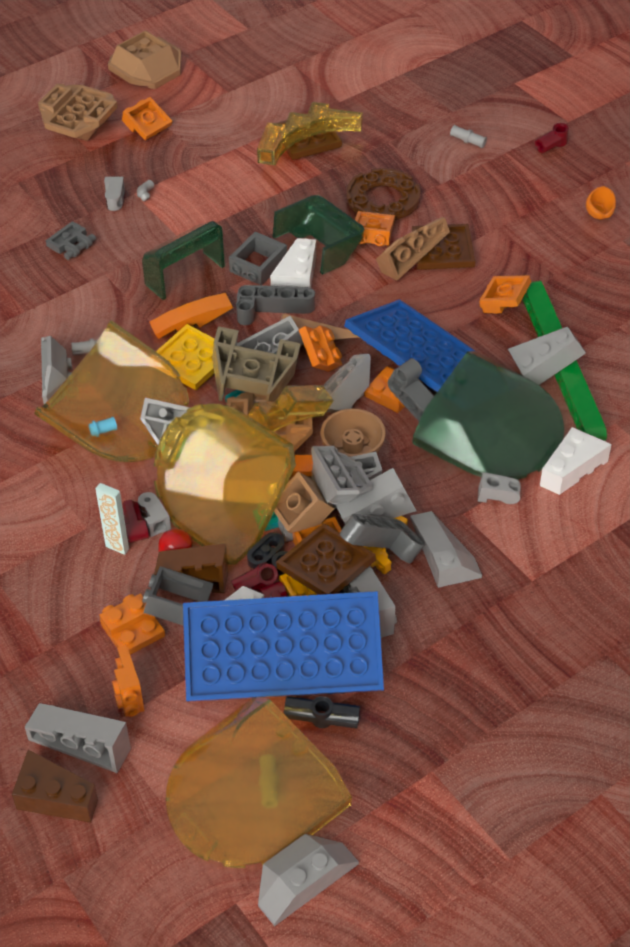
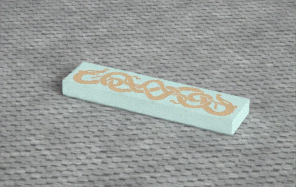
(112, 518)

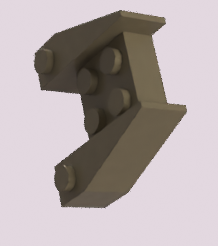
(250, 368)

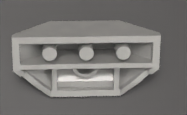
(54, 366)
(349, 383)
(158, 416)
(338, 475)
(301, 874)

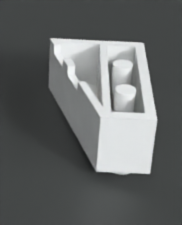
(297, 265)
(573, 459)

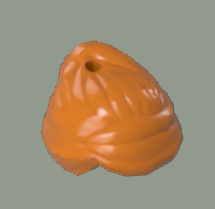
(601, 203)

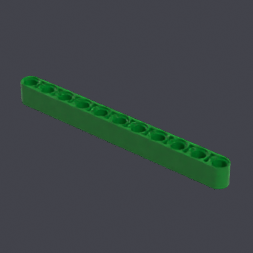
(570, 379)

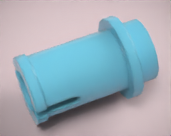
(102, 426)

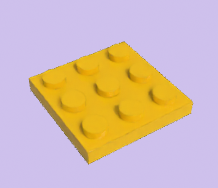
(191, 355)

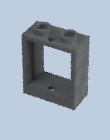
(263, 245)
(178, 584)

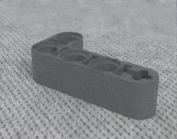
(274, 300)
(408, 388)
(382, 533)

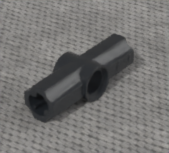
(336, 713)

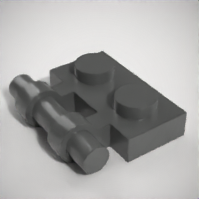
(67, 237)

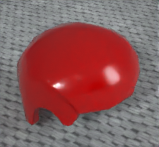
(174, 539)

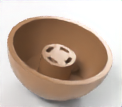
(353, 432)

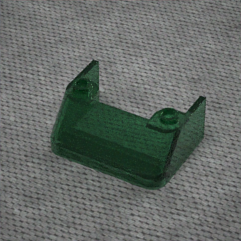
(325, 223)
(205, 236)

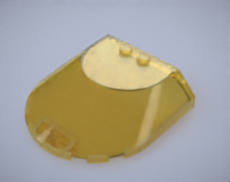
(114, 384)
(222, 476)
(252, 788)

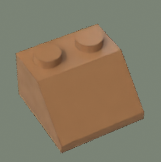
(302, 504)

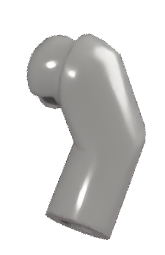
(142, 191)

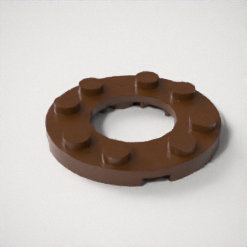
(394, 178)

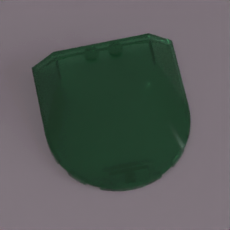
(491, 420)

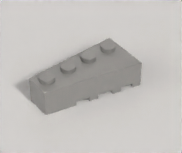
(269, 338)
(368, 582)
(80, 735)

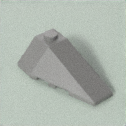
(444, 552)

